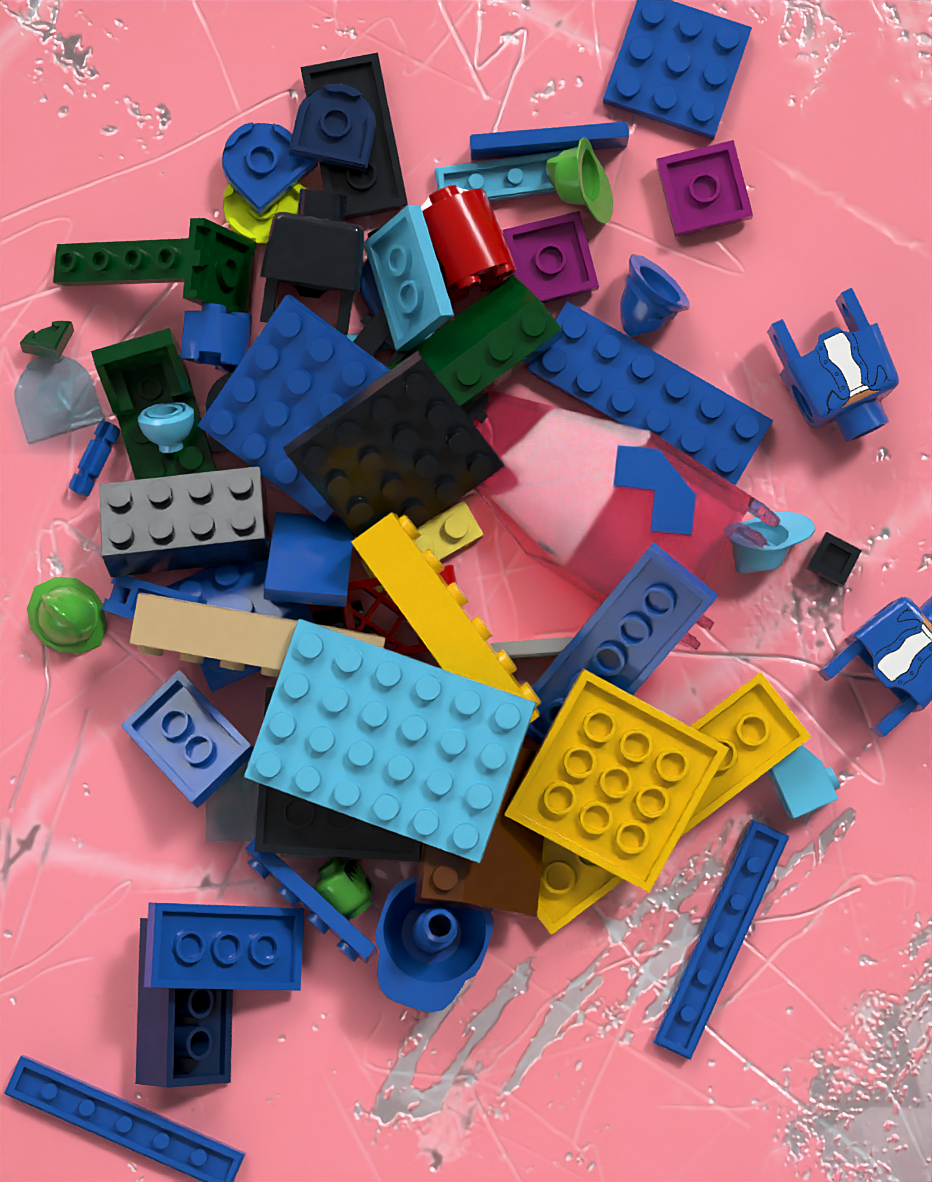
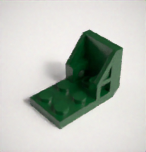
(147, 374)

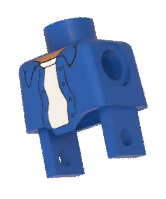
(842, 374)
(899, 652)

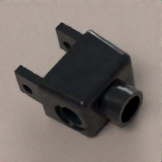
(314, 253)

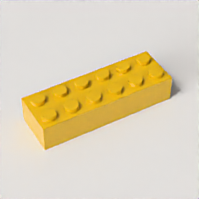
(436, 608)

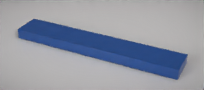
(720, 939)
(123, 1122)

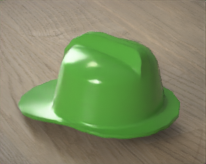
(582, 180)

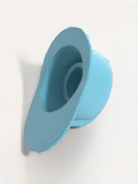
(790, 531)

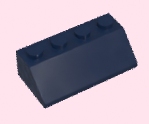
(181, 1032)

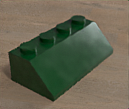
(489, 341)

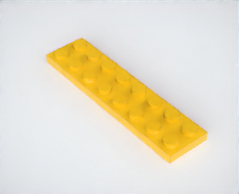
(759, 735)

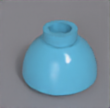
(167, 424)

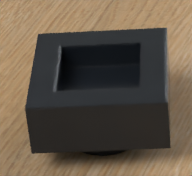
(834, 559)

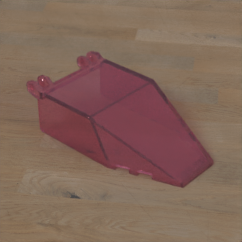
(572, 520)

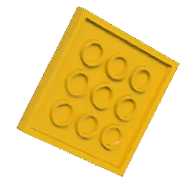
(615, 780)

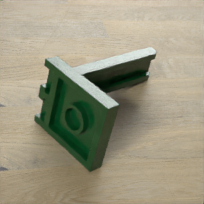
(210, 262)

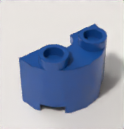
(216, 337)

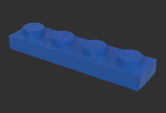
(322, 914)

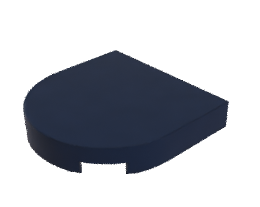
(334, 128)

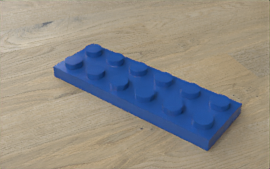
(650, 393)
(626, 633)

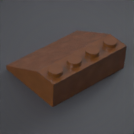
(504, 879)

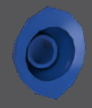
(649, 297)

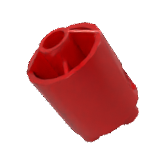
(466, 241)

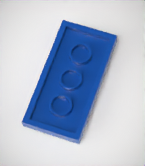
(223, 947)

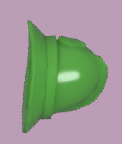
(67, 615)

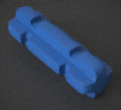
(94, 458)

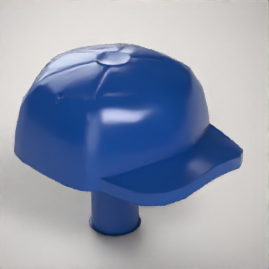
(428, 949)

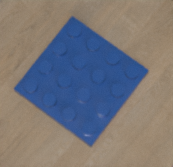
(282, 388)

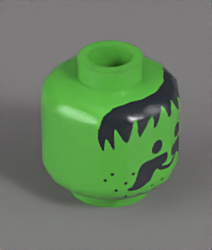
(345, 887)

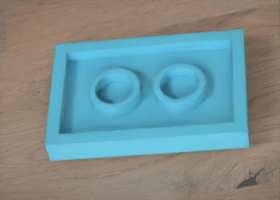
(408, 278)

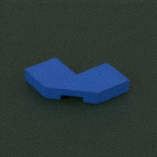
(651, 471)

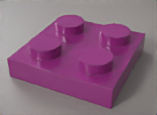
(704, 188)
(553, 257)

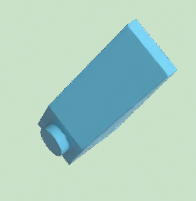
(803, 782)

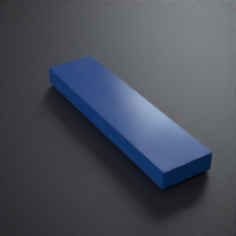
(547, 140)

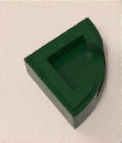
(48, 341)

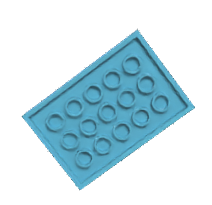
(390, 740)

